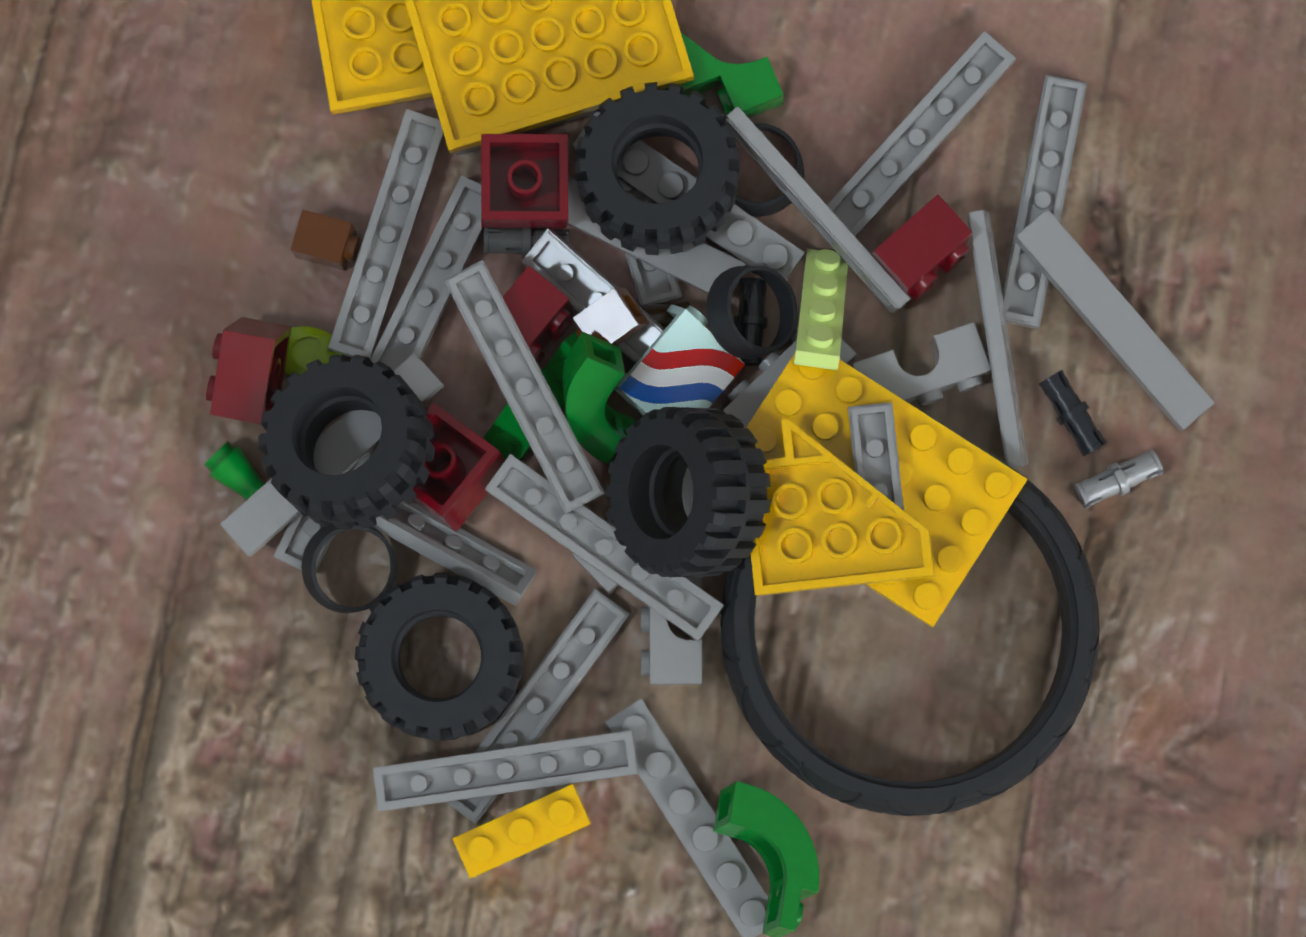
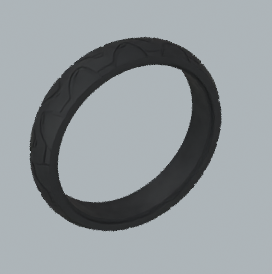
(981, 783)

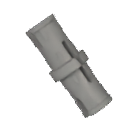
(1118, 478)

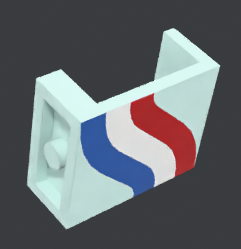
(680, 367)

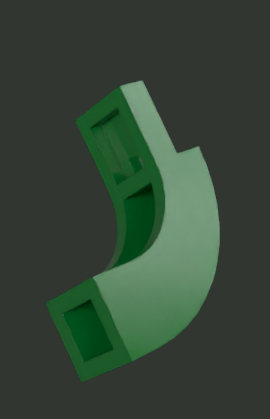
(587, 381)
(782, 843)

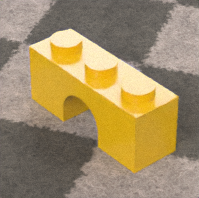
(522, 831)

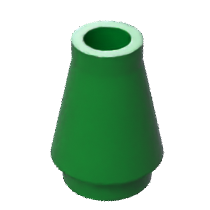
(234, 470)

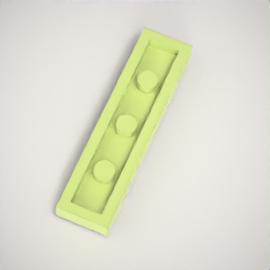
(821, 310)

